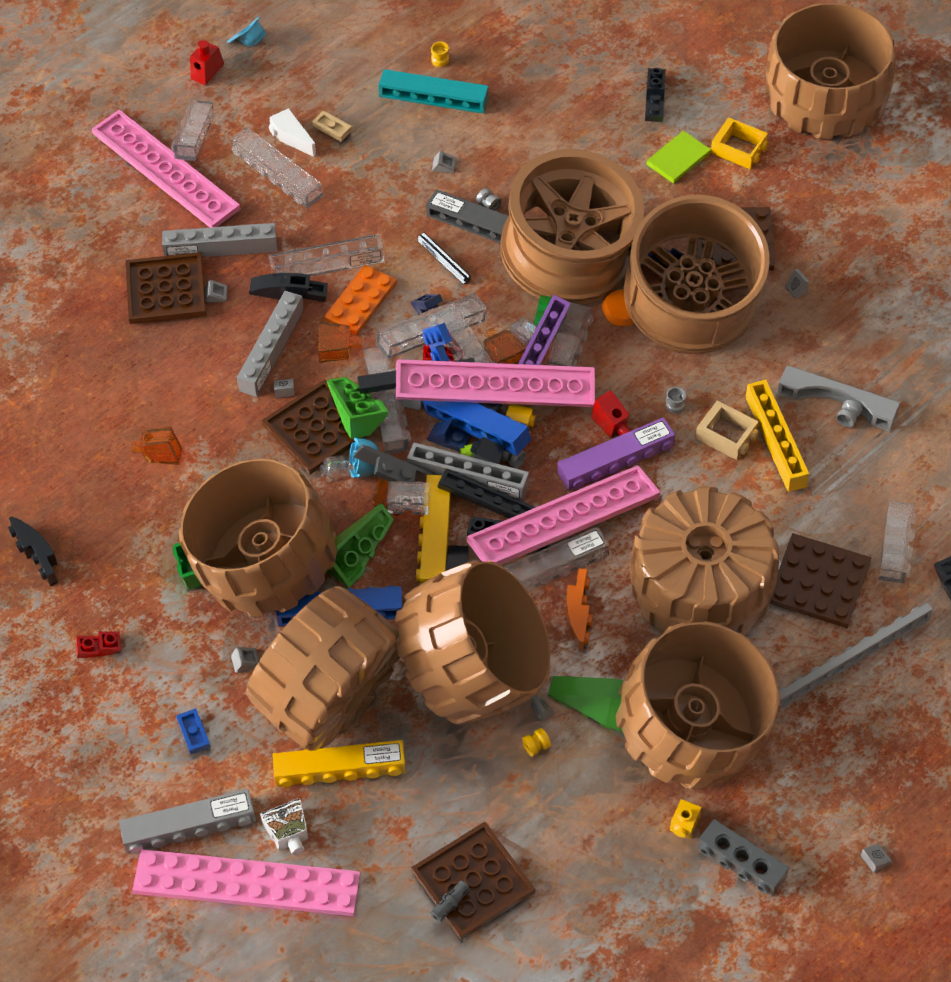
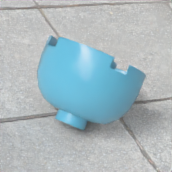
(361, 468)

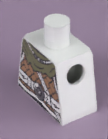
(286, 826)

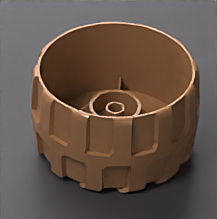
(830, 70)
(258, 536)
(704, 561)
(473, 642)
(324, 668)
(718, 678)

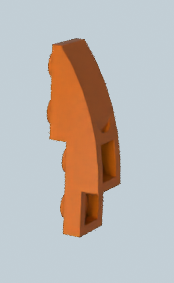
(578, 610)

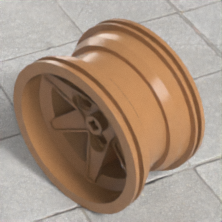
(581, 197)

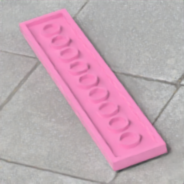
(161, 167)
(495, 383)
(563, 516)
(247, 882)

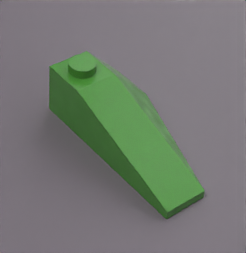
(357, 411)
(358, 544)
(591, 696)

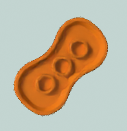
(615, 308)

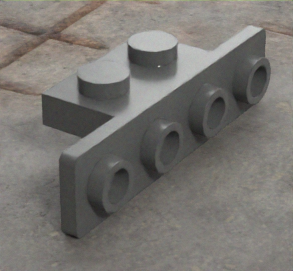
(391, 468)

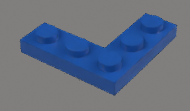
(436, 337)

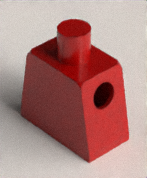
(205, 62)
(610, 415)

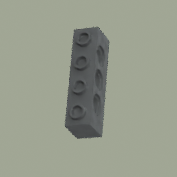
(718, 834)

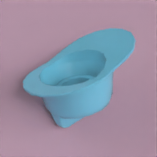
(250, 35)

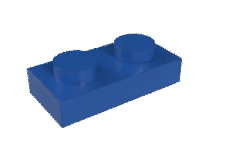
(193, 731)

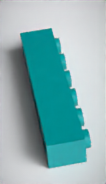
(433, 91)

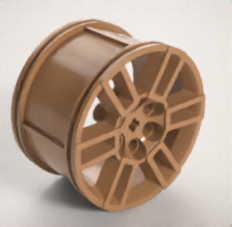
(684, 322)

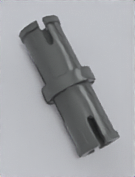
(450, 901)

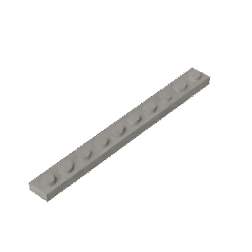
(855, 654)

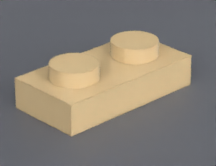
(332, 126)

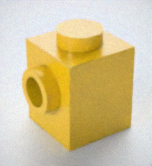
(685, 819)

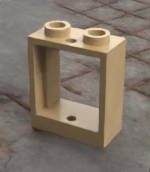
(707, 436)

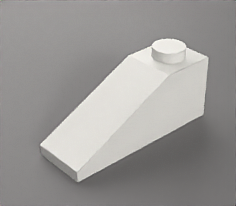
(291, 132)

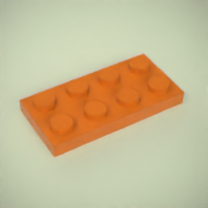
(361, 299)

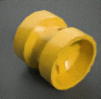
(440, 54)
(536, 742)

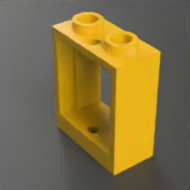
(744, 132)

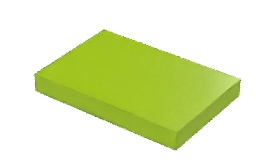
(678, 157)

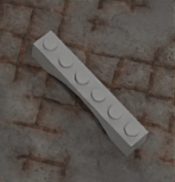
(801, 384)

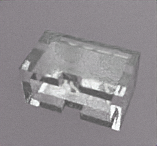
(409, 497)

